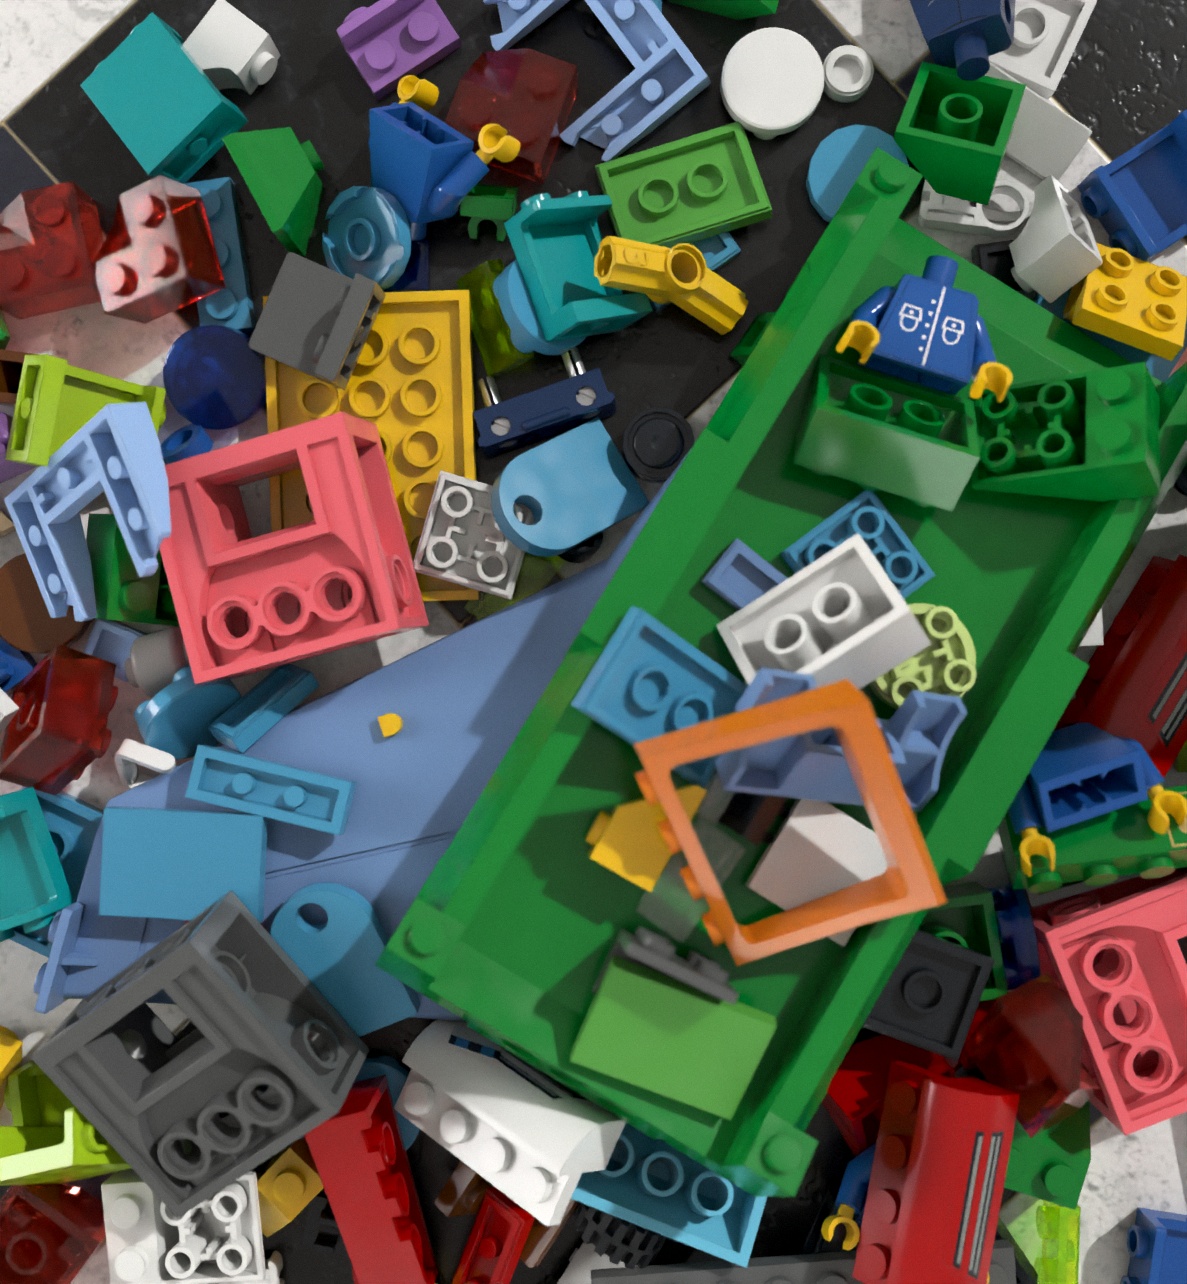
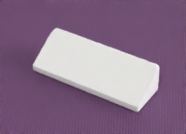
(1043, 135)

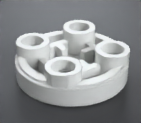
(772, 81)

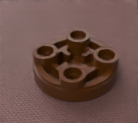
(24, 614)

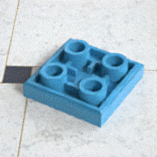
(880, 533)

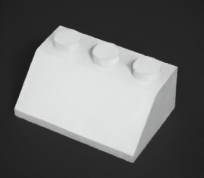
(827, 622)

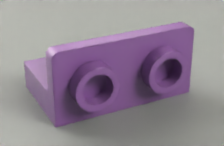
(396, 41)

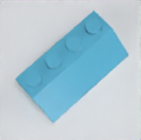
(674, 1197)

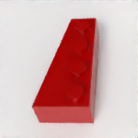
(373, 1188)

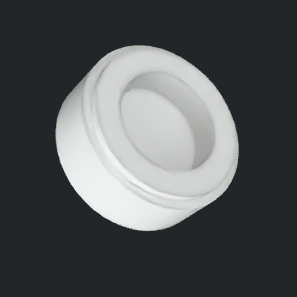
(847, 73)

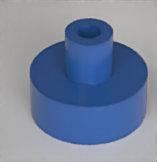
(186, 443)

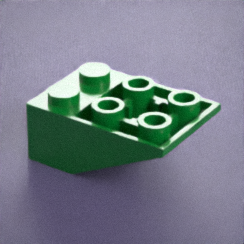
(1072, 436)

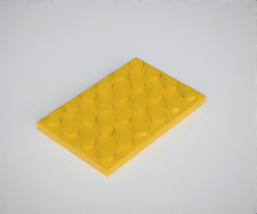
(417, 391)

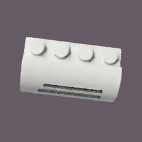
(506, 1121)

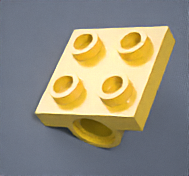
(1132, 303)

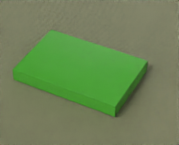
(685, 188)
(672, 1038)

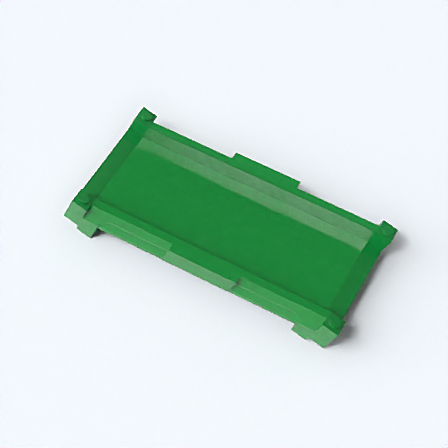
(522, 913)

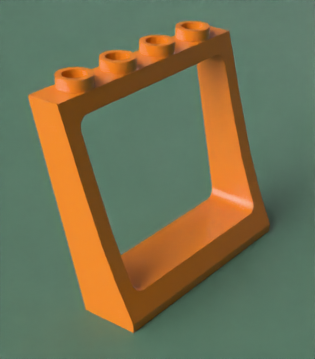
(910, 875)

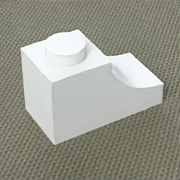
(232, 49)
(1055, 243)

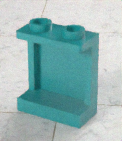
(162, 102)
(556, 256)
(30, 868)

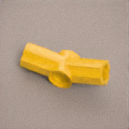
(691, 286)

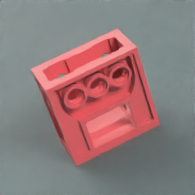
(329, 578)
(1129, 982)

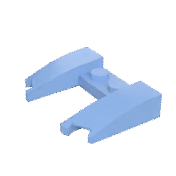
(659, 86)
(108, 454)

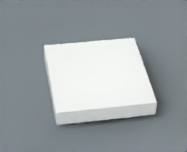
(464, 540)
(815, 856)

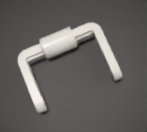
(136, 753)

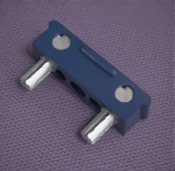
(542, 411)

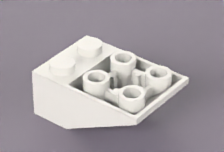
(205, 1245)

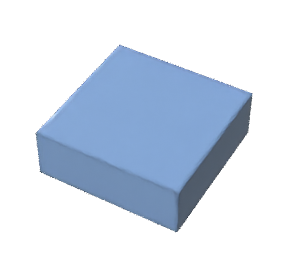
(112, 643)

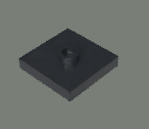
(932, 995)

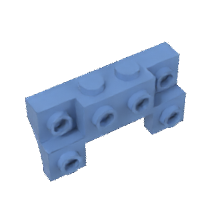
(813, 762)

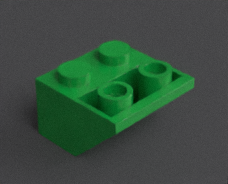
(117, 586)

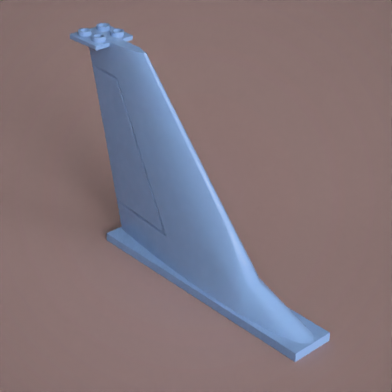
(412, 791)

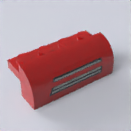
(1141, 669)
(935, 1179)

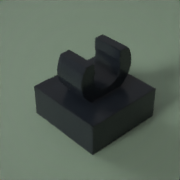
(752, 814)
(321, 1227)

